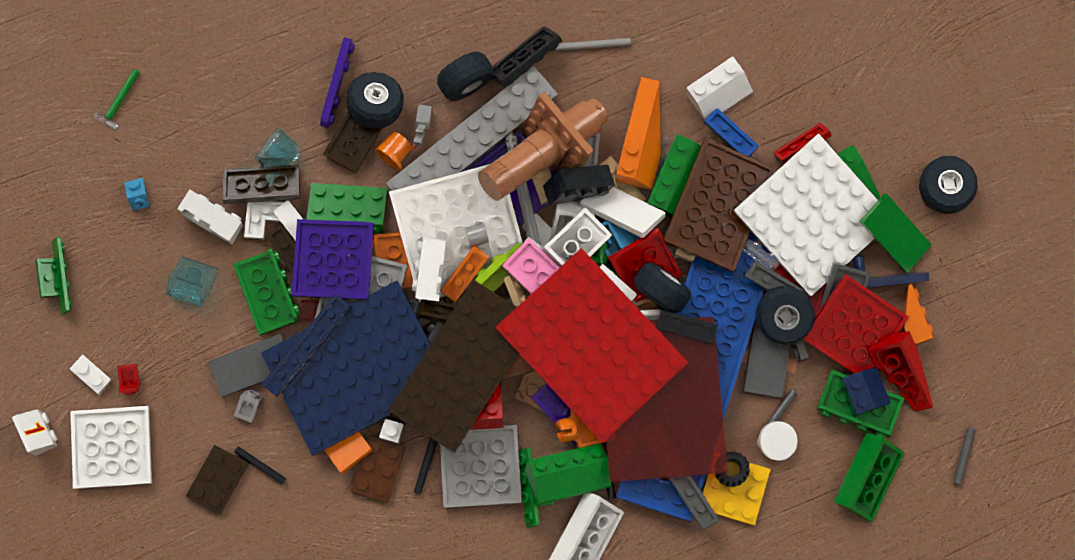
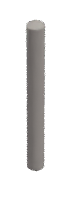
(594, 44)

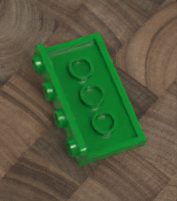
(348, 204)
(267, 292)
(835, 404)

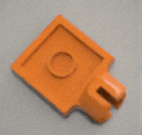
(575, 431)

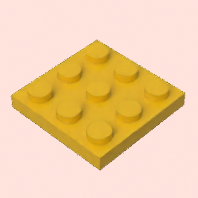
(741, 501)

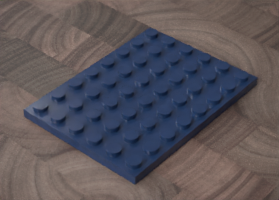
(355, 369)

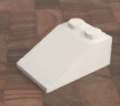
(581, 232)

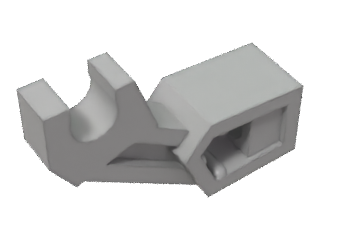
(422, 123)

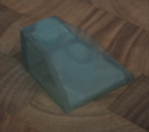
(278, 150)

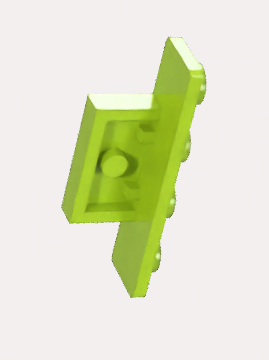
(493, 276)

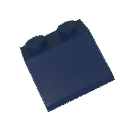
(865, 391)

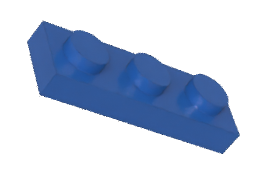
(730, 133)

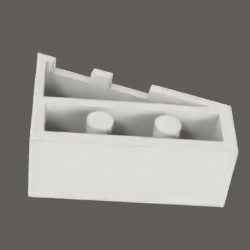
(210, 216)
(429, 268)

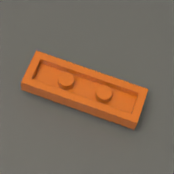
(465, 274)

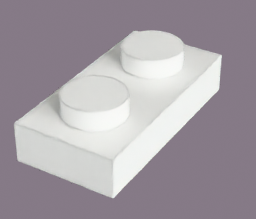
(90, 374)

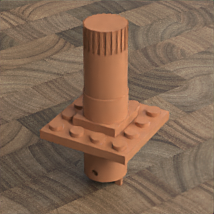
(551, 140)

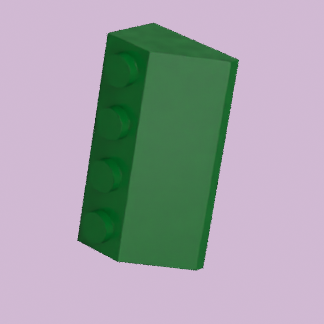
(568, 473)
(869, 476)

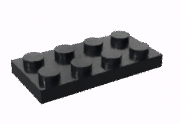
(525, 56)

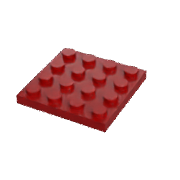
(852, 323)

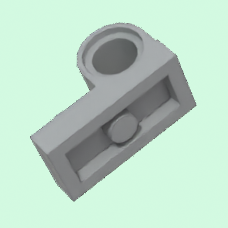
(478, 237)

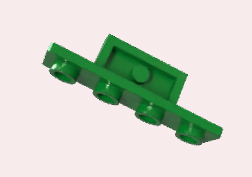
(52, 276)
(530, 505)

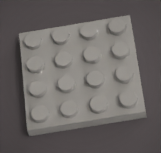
(482, 469)

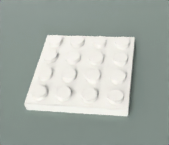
(111, 447)

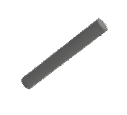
(782, 407)
(964, 456)

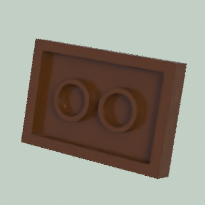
(378, 470)

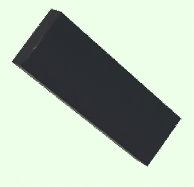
(687, 327)

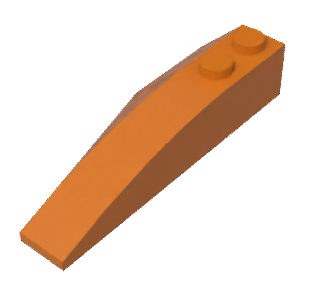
(643, 138)

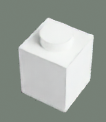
(392, 431)

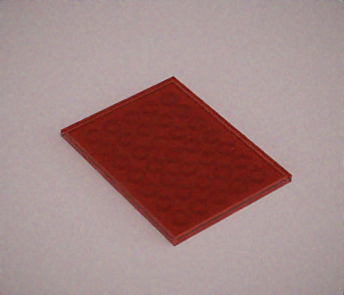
(679, 426)

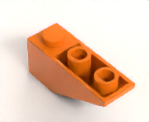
(916, 323)

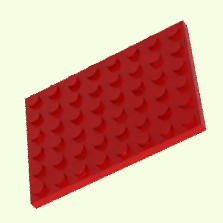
(591, 345)

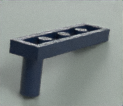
(859, 263)

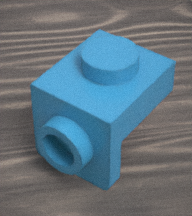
(137, 194)

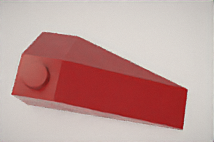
(902, 364)

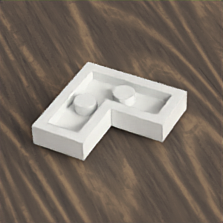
(256, 218)

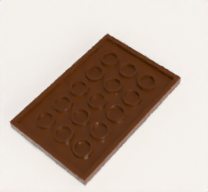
(705, 214)

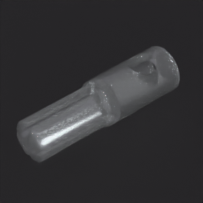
(102, 119)

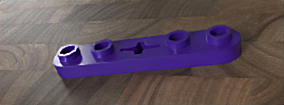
(341, 67)

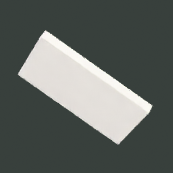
(624, 211)

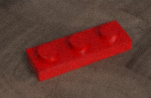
(790, 149)

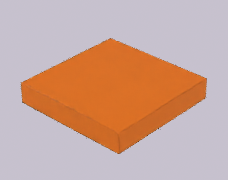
(349, 452)

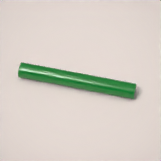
(121, 95)

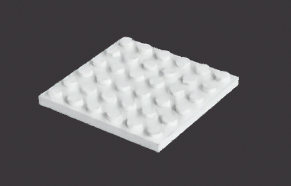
(444, 210)
(810, 214)

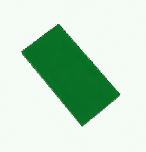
(895, 233)

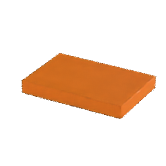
(391, 248)

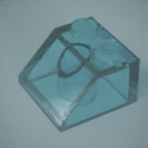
(191, 281)

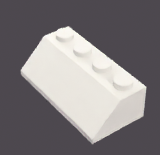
(588, 530)

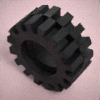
(743, 473)

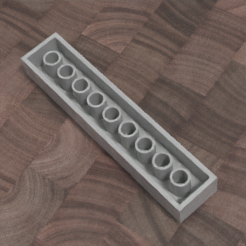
(478, 133)

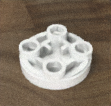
(777, 440)

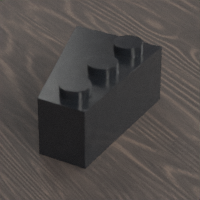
(578, 183)

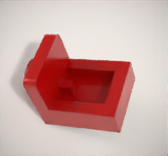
(128, 379)

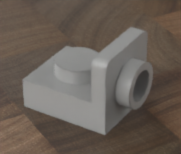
(248, 405)

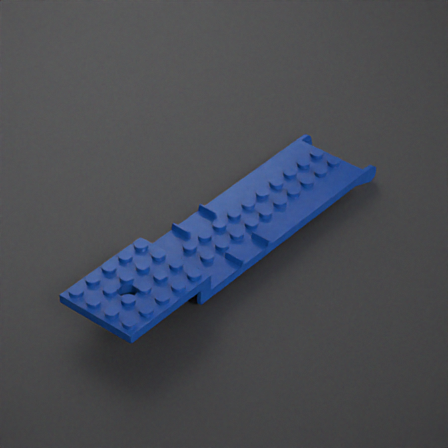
(733, 304)

